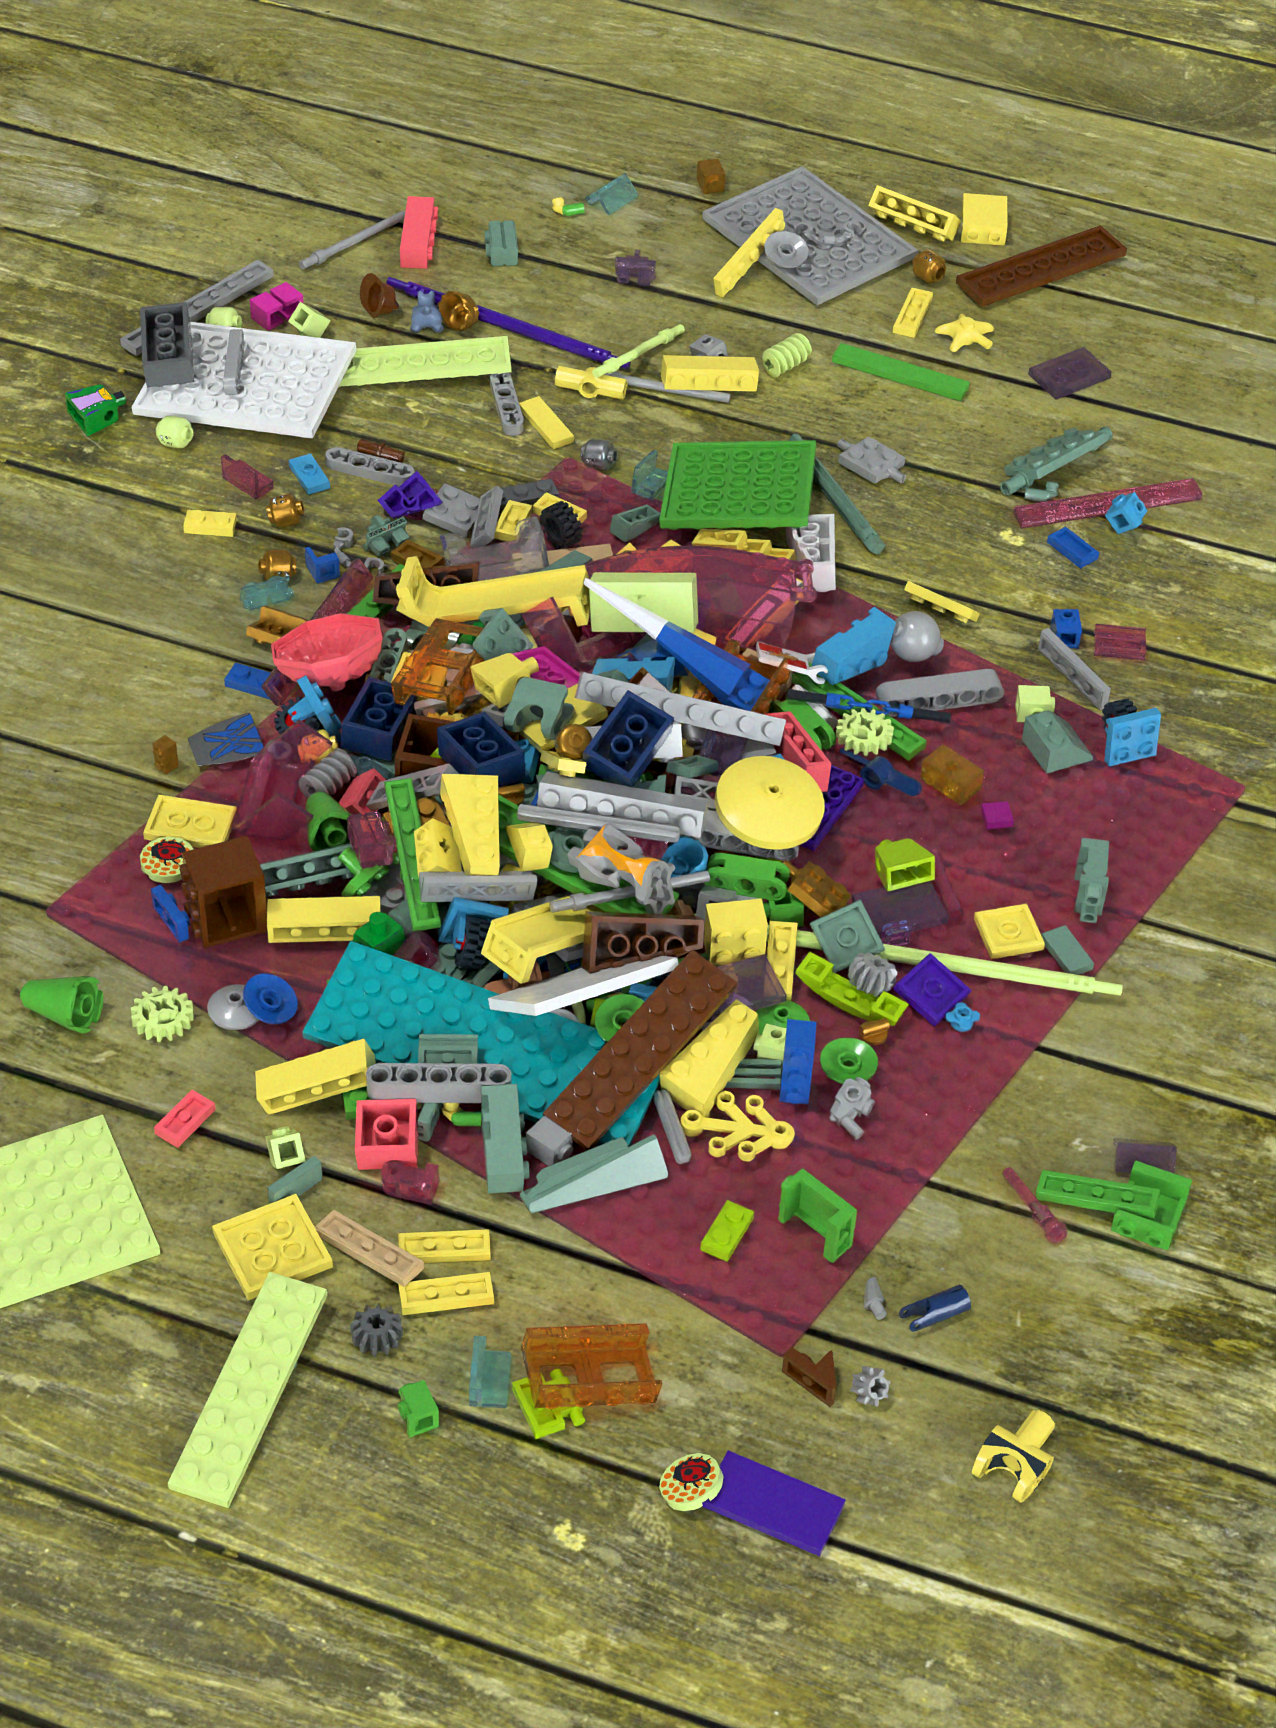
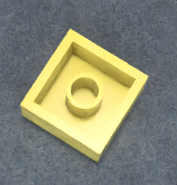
(735, 931)

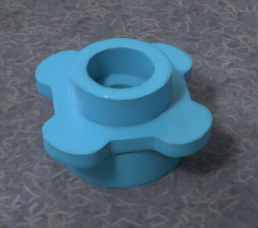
(962, 1017)

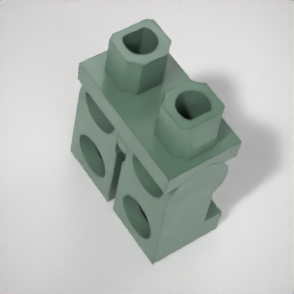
(1091, 874)

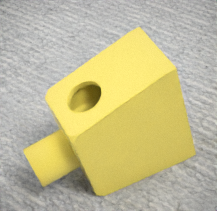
(500, 675)

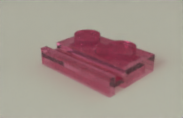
(1120, 642)

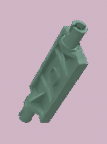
(1051, 456)

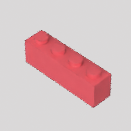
(418, 232)
(801, 750)

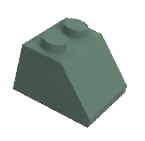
(1053, 742)

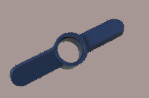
(881, 771)

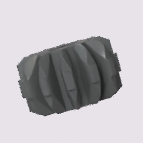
(376, 1329)

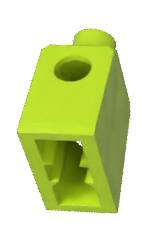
(903, 864)

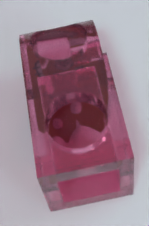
(410, 1182)

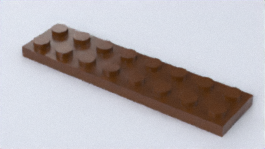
(1040, 266)
(640, 1050)

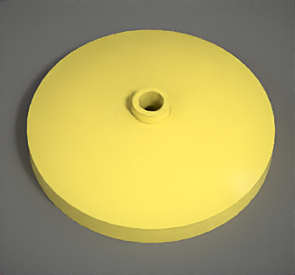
(769, 802)

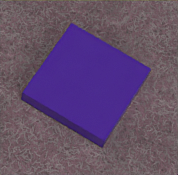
(932, 989)

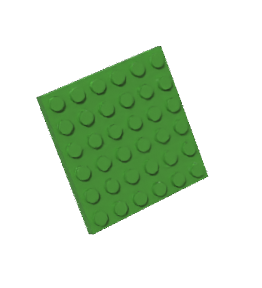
(739, 485)

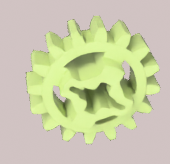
(864, 732)
(162, 1013)

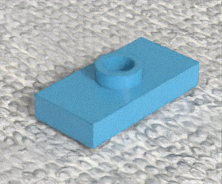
(309, 474)

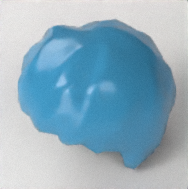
(687, 856)

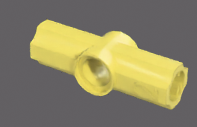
(589, 385)

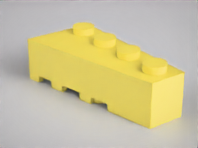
(474, 818)
(711, 1059)

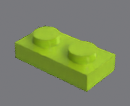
(727, 1230)

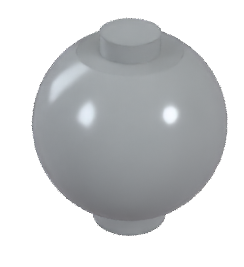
(916, 637)

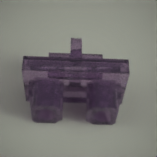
(635, 267)

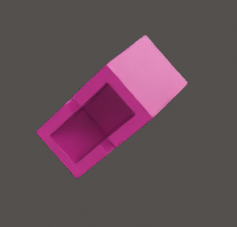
(282, 300)

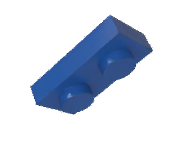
(247, 679)
(167, 909)

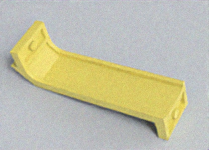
(514, 594)
(523, 936)

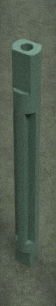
(845, 506)

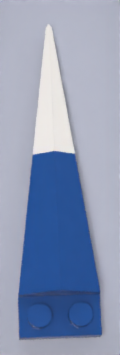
(716, 669)

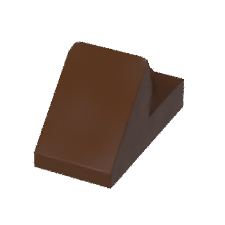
(815, 1378)

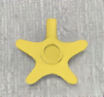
(965, 332)

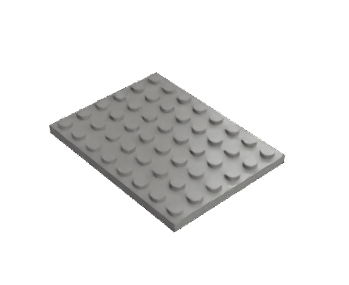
(806, 198)

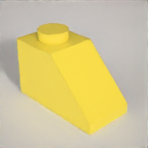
(530, 845)

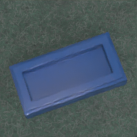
(1073, 547)

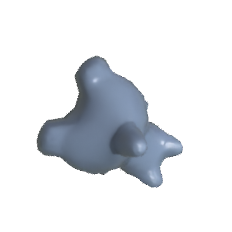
(426, 314)

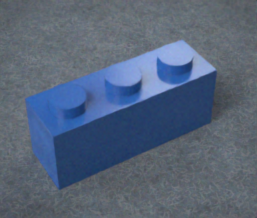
(797, 1061)

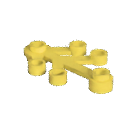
(741, 1128)

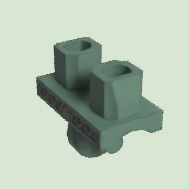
(383, 531)

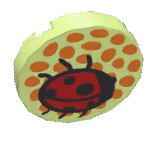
(162, 859)
(691, 1481)

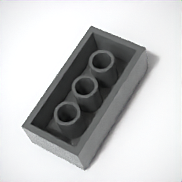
(166, 344)

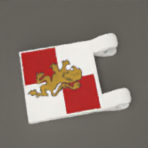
(796, 661)

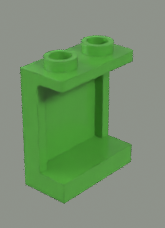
(1173, 1197)
(821, 1210)

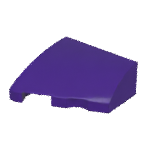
(409, 497)

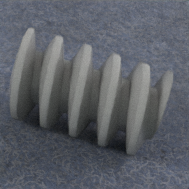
(328, 774)

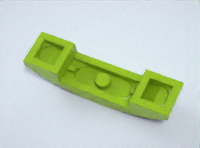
(840, 992)

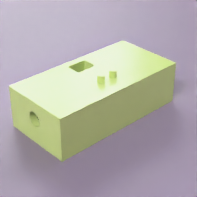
(664, 594)

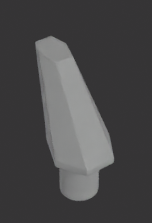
(873, 1298)

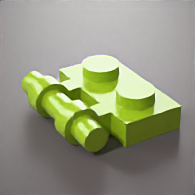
(544, 1420)

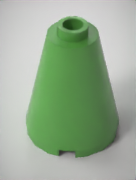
(328, 823)
(65, 1000)

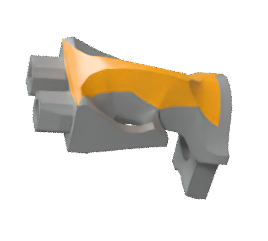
(606, 865)

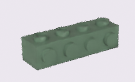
(304, 868)

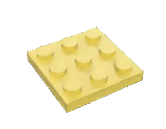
(272, 1240)

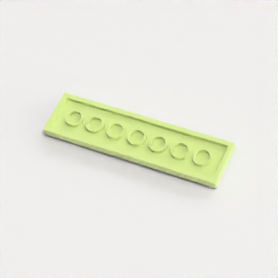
(428, 361)
(247, 1390)

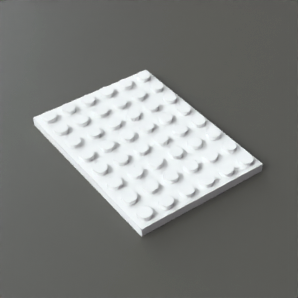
(281, 387)

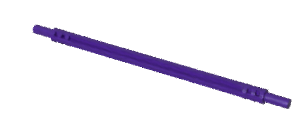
(518, 326)

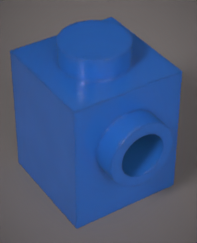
(1067, 626)

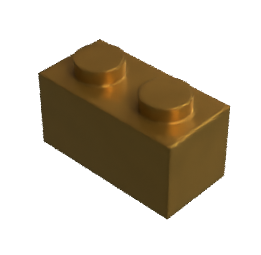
(165, 754)

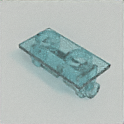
(255, 593)

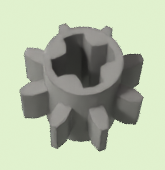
(870, 1386)

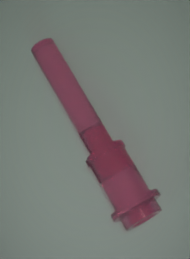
(1054, 1230)

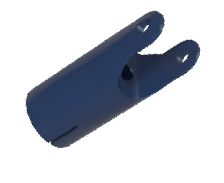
(937, 1307)

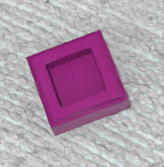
(997, 815)

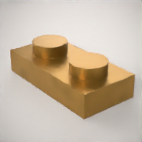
(410, 549)

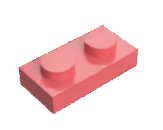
(184, 1118)

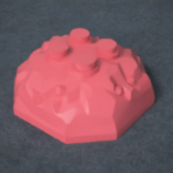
(329, 649)

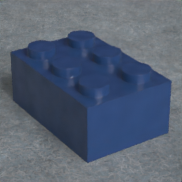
(375, 721)
(628, 740)
(481, 748)

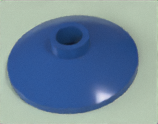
(274, 991)

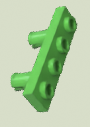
(362, 877)

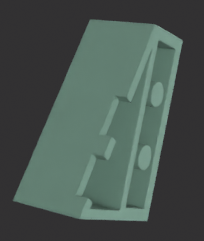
(503, 1139)

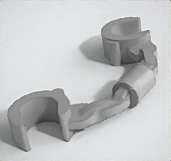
(847, 232)
(347, 542)

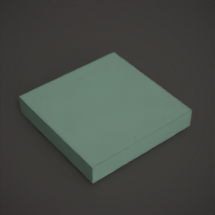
(847, 934)

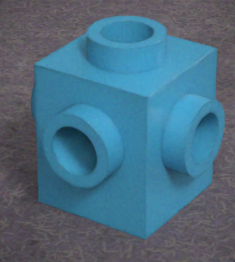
(1126, 512)

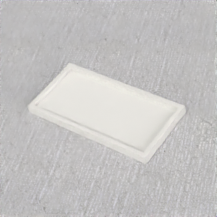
(578, 986)

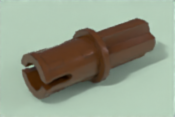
(382, 451)

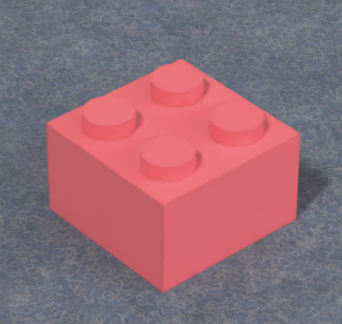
(386, 1133)

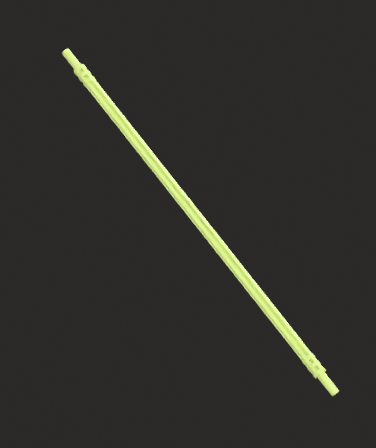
(982, 967)

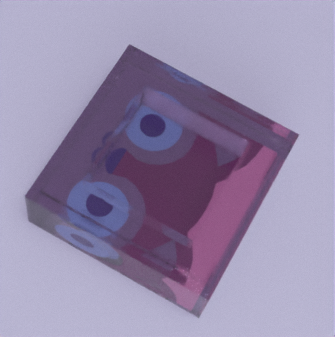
(897, 932)

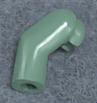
(1042, 495)

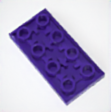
(841, 791)
(776, 1503)

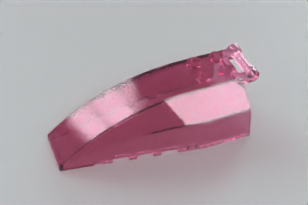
(737, 590)

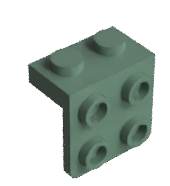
(499, 635)

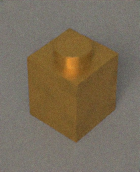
(710, 176)

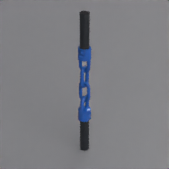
(833, 701)

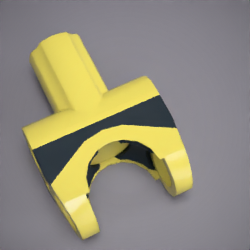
(1018, 1453)

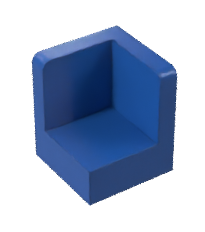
(323, 567)

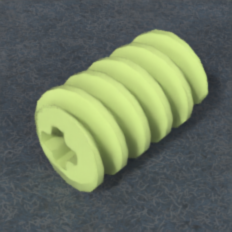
(786, 354)

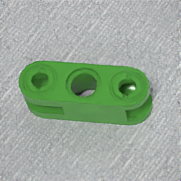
(810, 720)
(748, 876)

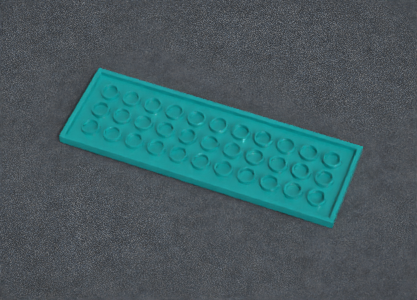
(397, 1000)

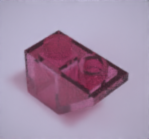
(419, 949)

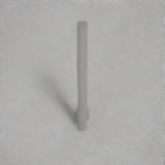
(321, 255)
(657, 385)
(580, 901)

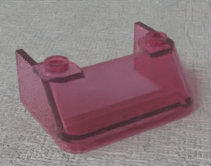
(552, 631)
(273, 781)

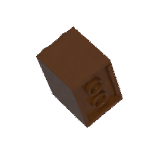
(418, 744)
(224, 892)

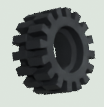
(561, 525)

